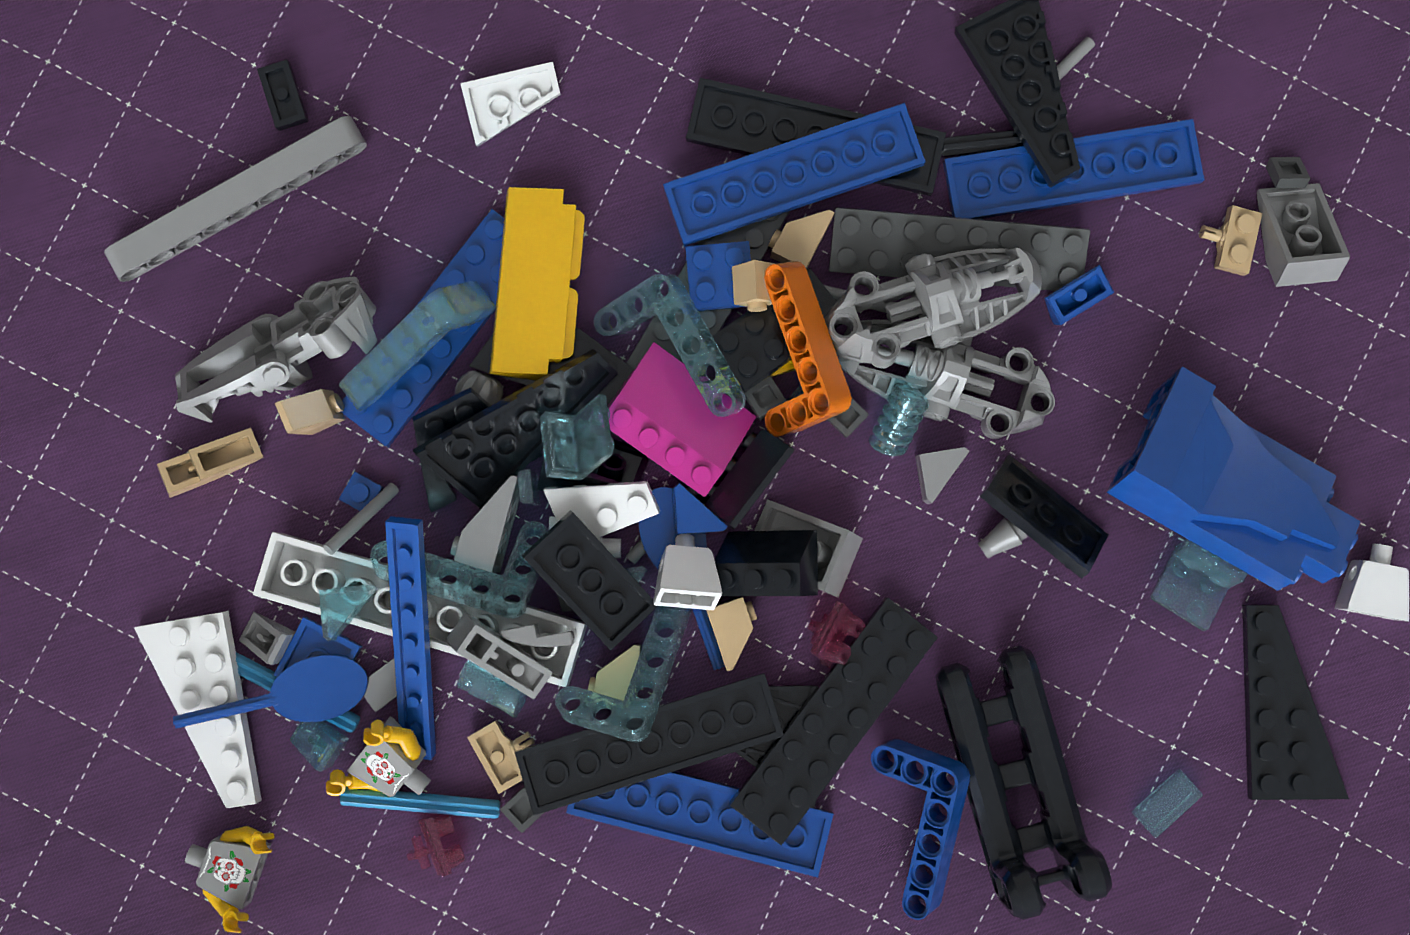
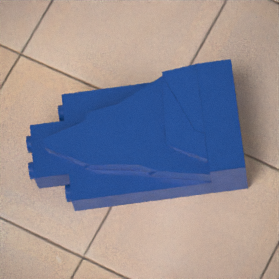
(1233, 488)

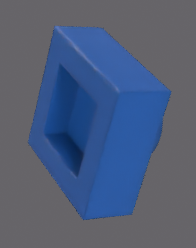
(360, 491)

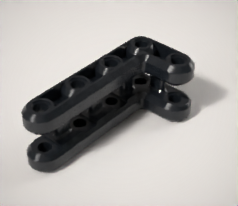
(1043, 766)

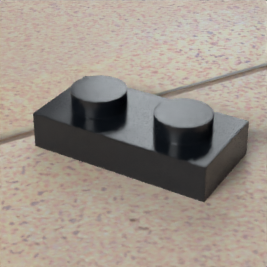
(282, 95)

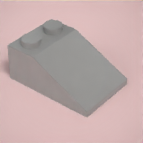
(1300, 236)
(488, 533)
(835, 545)

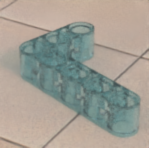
(680, 335)
(412, 338)
(470, 577)
(642, 677)

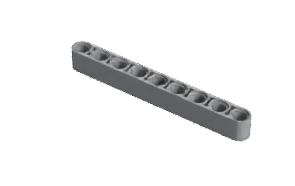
(235, 198)

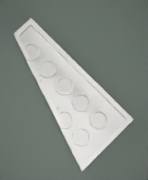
(199, 672)

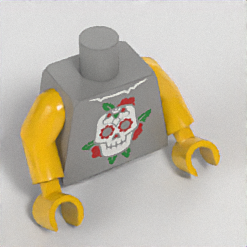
(384, 763)
(231, 871)

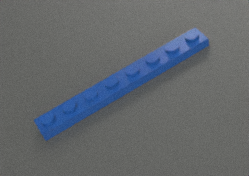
(411, 629)

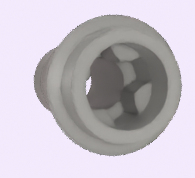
(1002, 538)

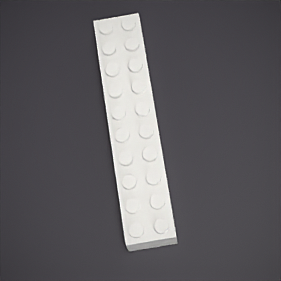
(300, 568)

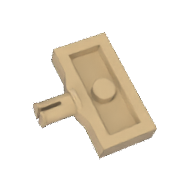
(1234, 239)
(498, 755)

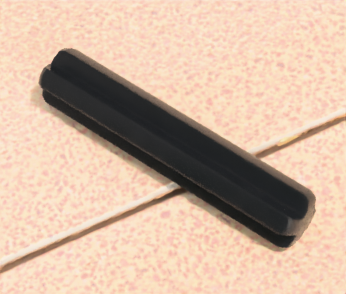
(980, 143)

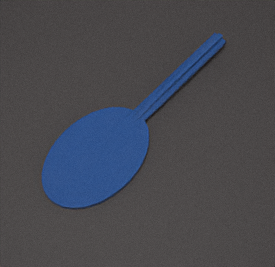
(658, 533)
(303, 692)

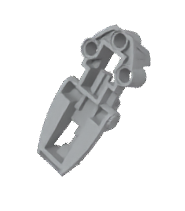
(943, 296)
(275, 349)
(946, 373)

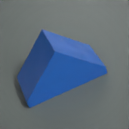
(692, 515)

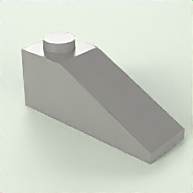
(498, 656)

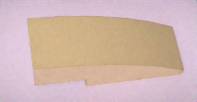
(209, 462)

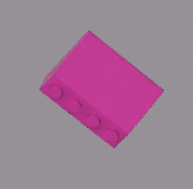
(671, 423)

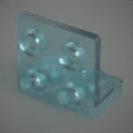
(577, 442)
(1195, 584)

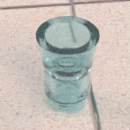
(491, 689)

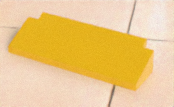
(533, 294)

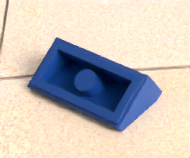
(1078, 295)

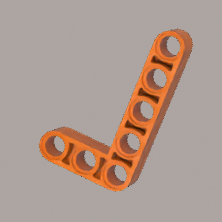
(811, 352)

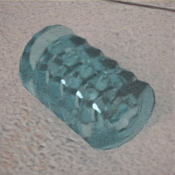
(899, 420)

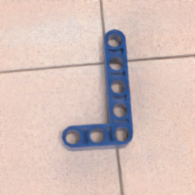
(932, 820)

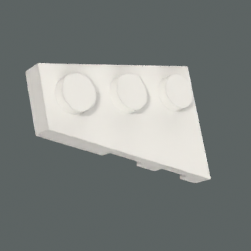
(507, 98)
(604, 506)

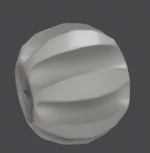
(483, 384)

